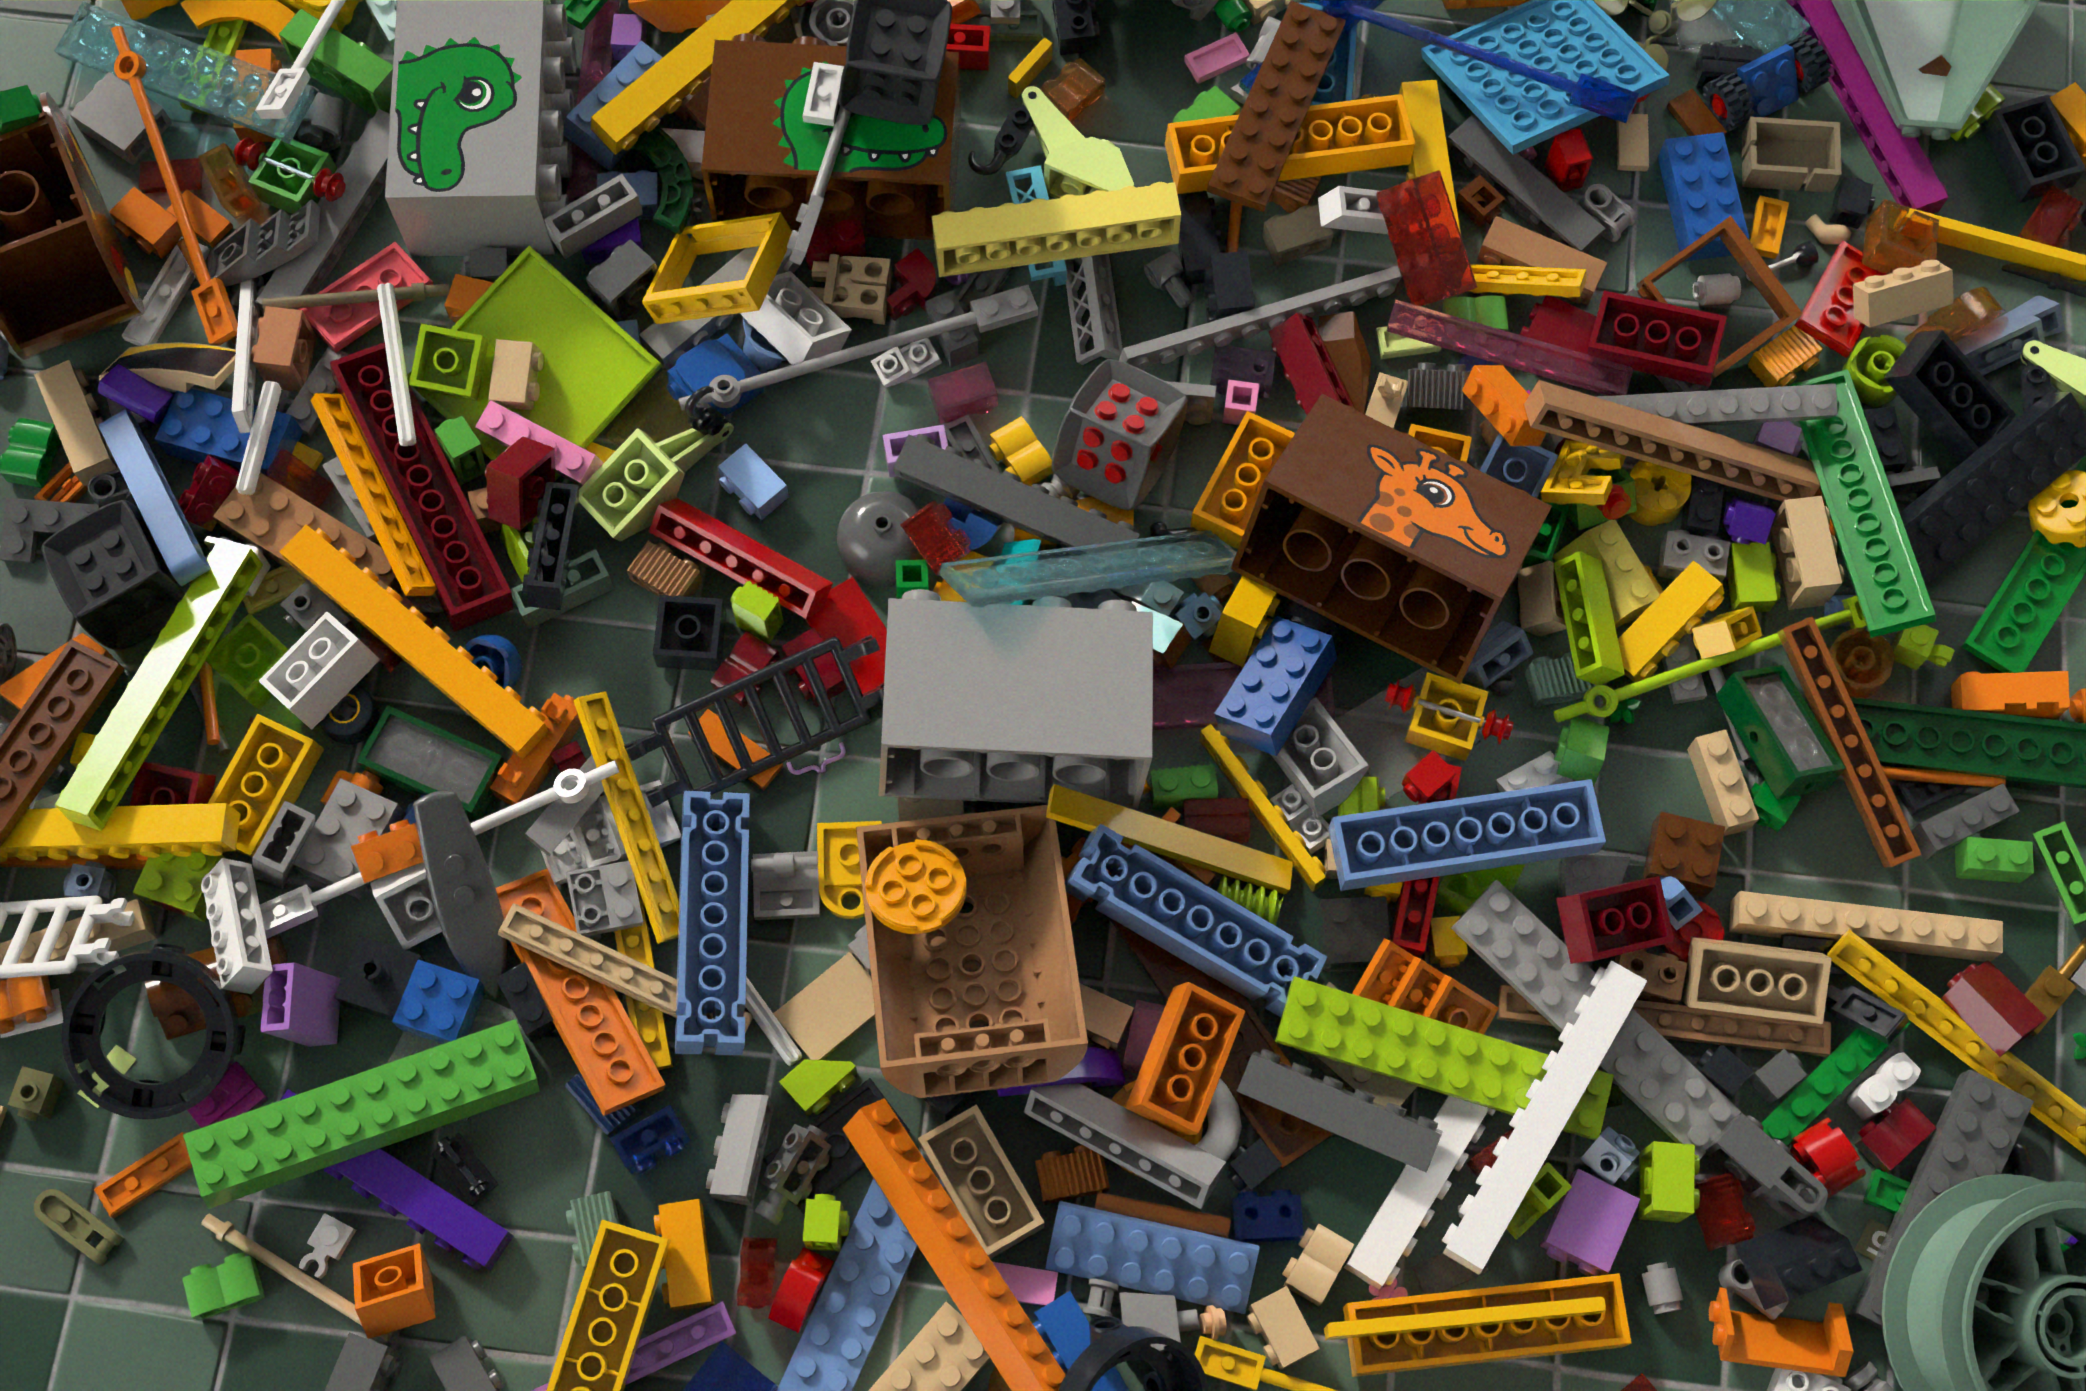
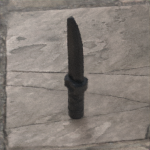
(2052, 280)

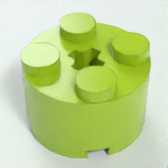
(1870, 364)

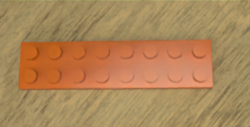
(583, 1009)

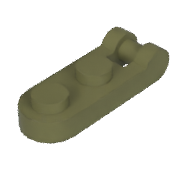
(76, 1224)

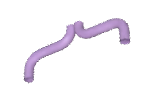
(816, 768)

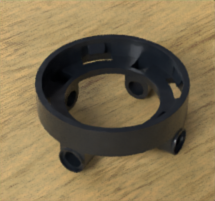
(147, 1097)
(1116, 1343)

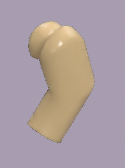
(1827, 233)

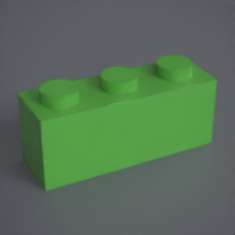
(2064, 868)

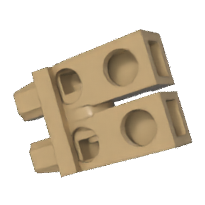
(854, 286)

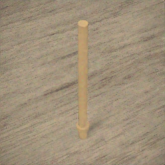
(226, 1232)

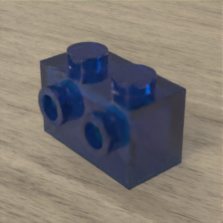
(651, 1140)
(1266, 1217)

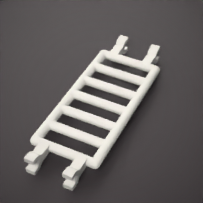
(79, 951)

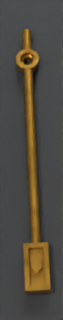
(2053, 986)

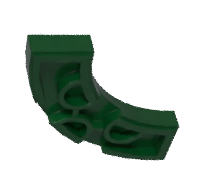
(675, 176)

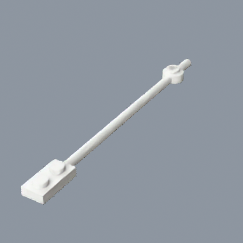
(291, 82)
(300, 904)

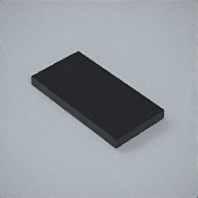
(844, 1158)

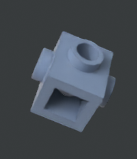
(1208, 607)
(90, 880)
(1611, 1156)

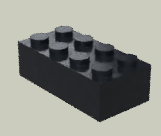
(1948, 394)

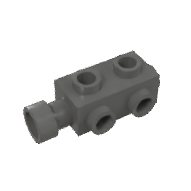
(792, 1170)

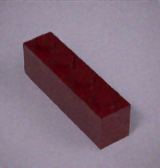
(1307, 362)

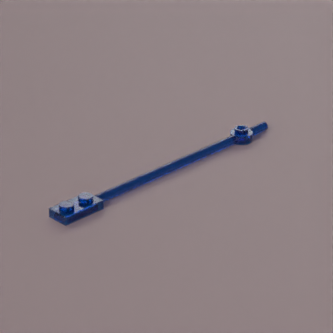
(1586, 93)

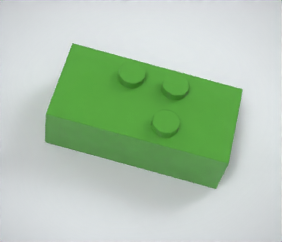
(342, 64)

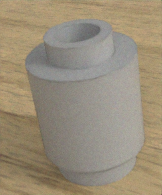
(1662, 1288)

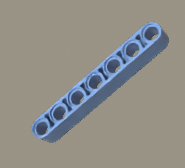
(154, 497)

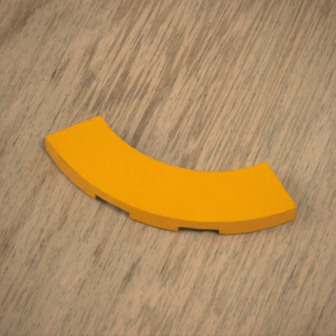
(263, 13)

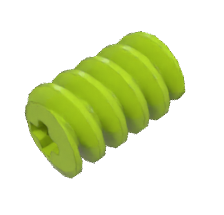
(1257, 903)

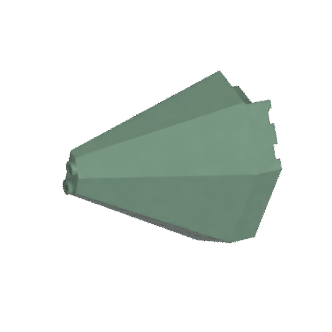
(1907, 34)

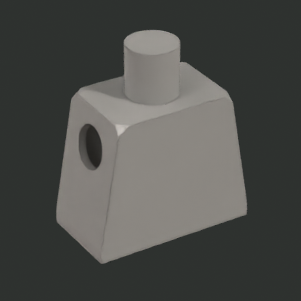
(1157, 1313)

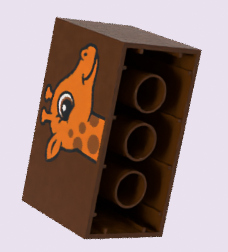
(1389, 537)

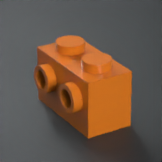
(146, 222)

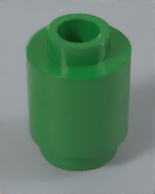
(1233, 14)

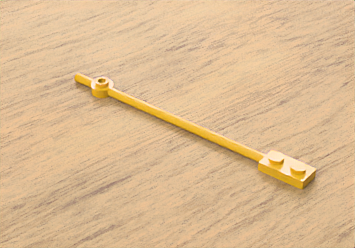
(1245, 1367)

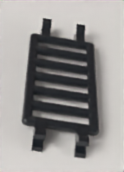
(661, 736)

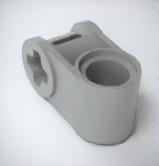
(1609, 211)

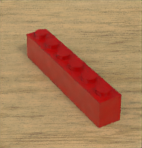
(740, 556)
(1418, 897)

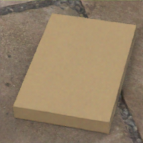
(829, 1008)

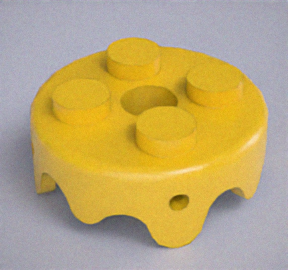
(2055, 521)

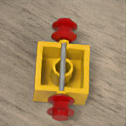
(1447, 715)

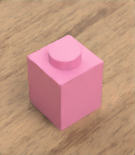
(1239, 399)

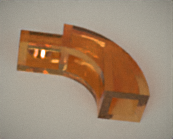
(1967, 313)

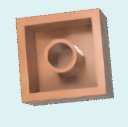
(284, 347)

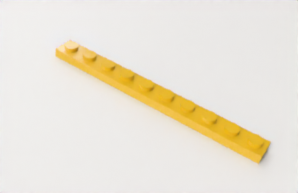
(1950, 1030)

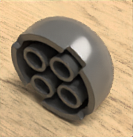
(873, 538)

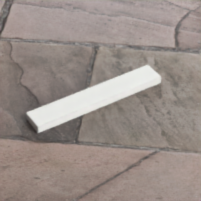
(244, 368)

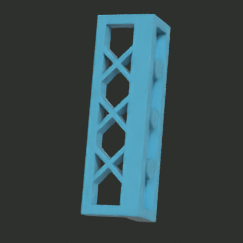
(1038, 190)

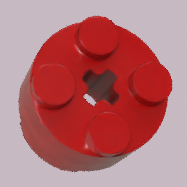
(1827, 1156)

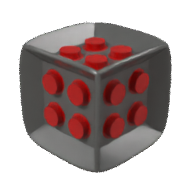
(1119, 434)

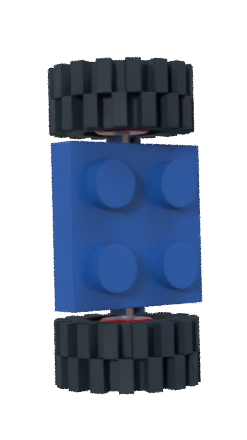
(1767, 82)

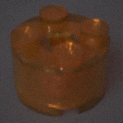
(1862, 661)

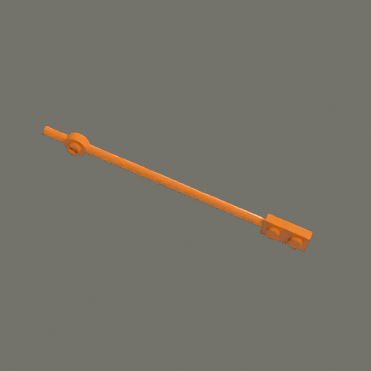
(211, 295)

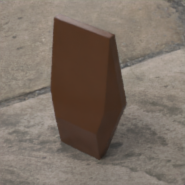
(1349, 354)

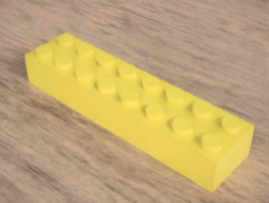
(1056, 229)

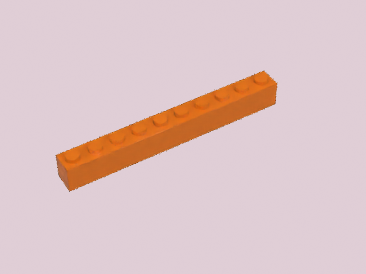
(953, 1250)

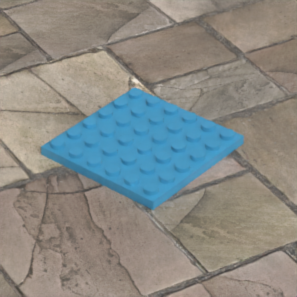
(1553, 37)

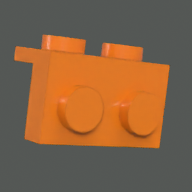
(388, 852)

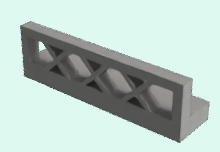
(1101, 302)

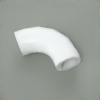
(1223, 1123)

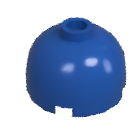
(498, 656)

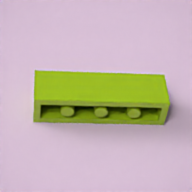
(1589, 618)

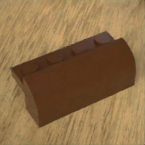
(180, 1012)

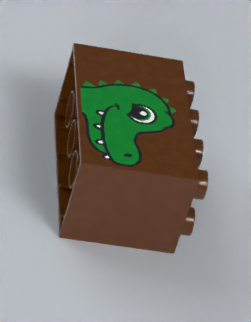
(768, 159)

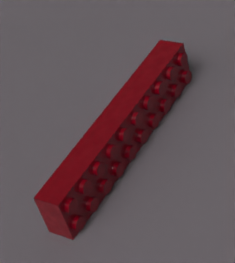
(424, 493)

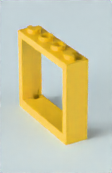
(670, 303)

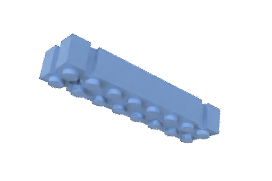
(1190, 919)
(712, 924)

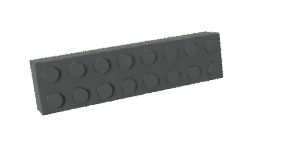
(1968, 1143)

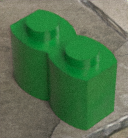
(30, 453)

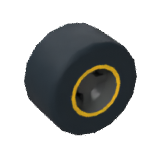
(360, 725)

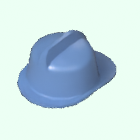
(759, 351)

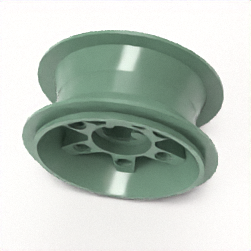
(1939, 1287)

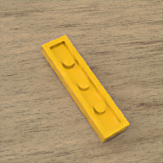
(1529, 280)

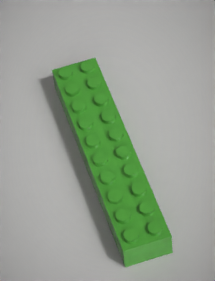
(360, 1113)

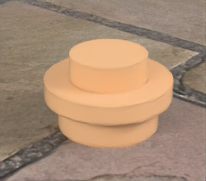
(1213, 1322)

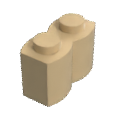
(1318, 1264)

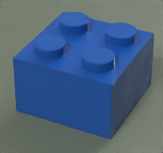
(439, 1003)

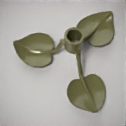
(1661, 22)

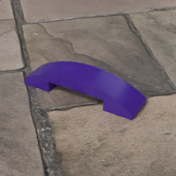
(1097, 1066)

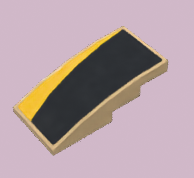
(178, 364)

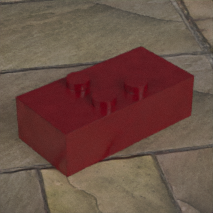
(1658, 337)

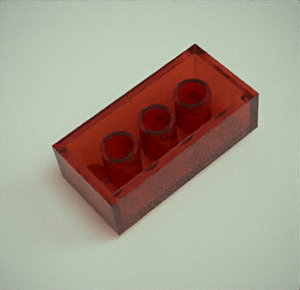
(1426, 239)

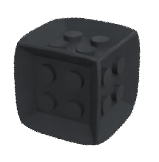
(895, 59)
(113, 575)

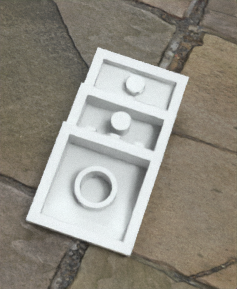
(597, 839)

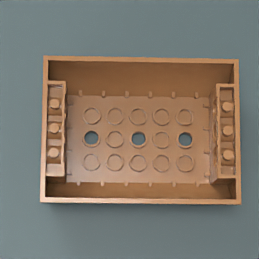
(1025, 954)

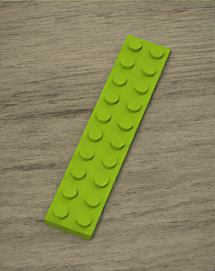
(1426, 1052)

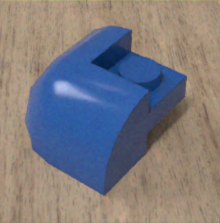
(974, 523)

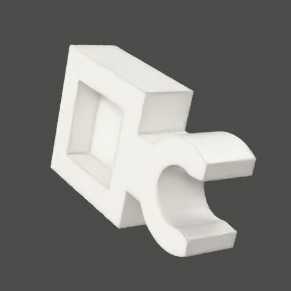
(328, 1240)

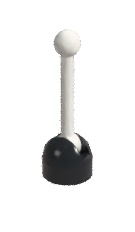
(1803, 255)

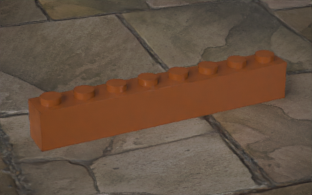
(1848, 737)

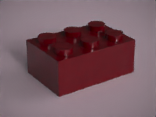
(1615, 920)

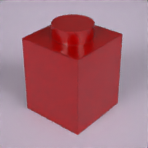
(1427, 778)

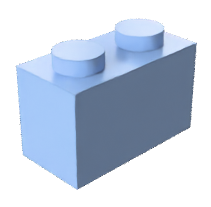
(752, 482)

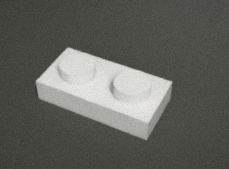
(823, 94)

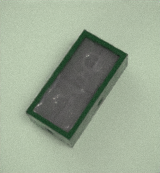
(1780, 731)
(430, 760)

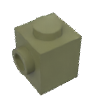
(35, 1094)

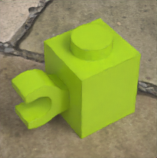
(1917, 645)

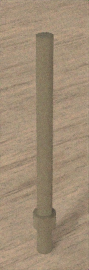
(417, 292)

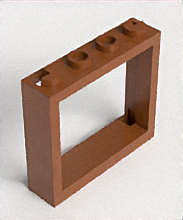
(1755, 269)

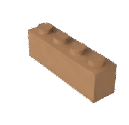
(1518, 246)

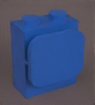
(707, 361)

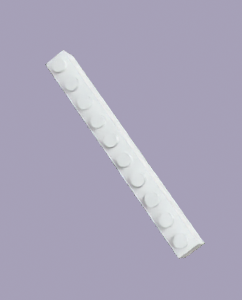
(1544, 1118)

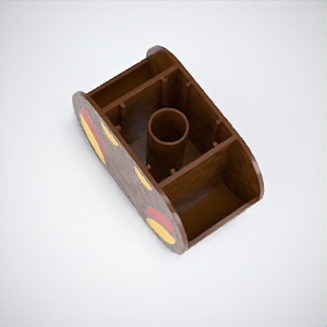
(57, 242)

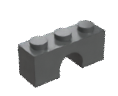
(1964, 820)

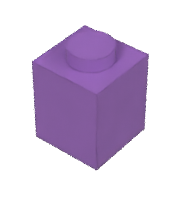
(626, 34)

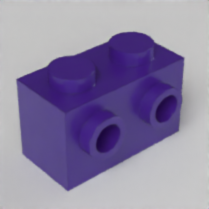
(1747, 520)

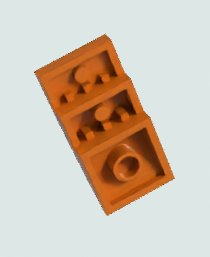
(1417, 987)

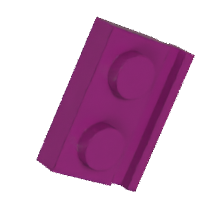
(230, 1098)

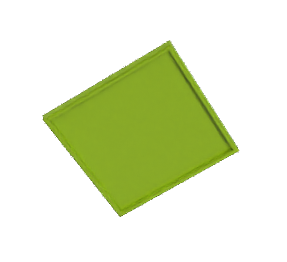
(588, 358)

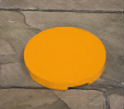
(916, 887)

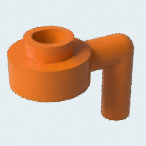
(365, 780)

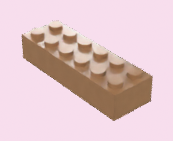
(277, 515)

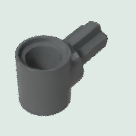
(1167, 274)

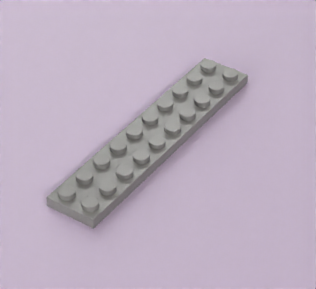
(1639, 1057)

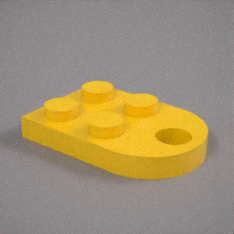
(840, 866)

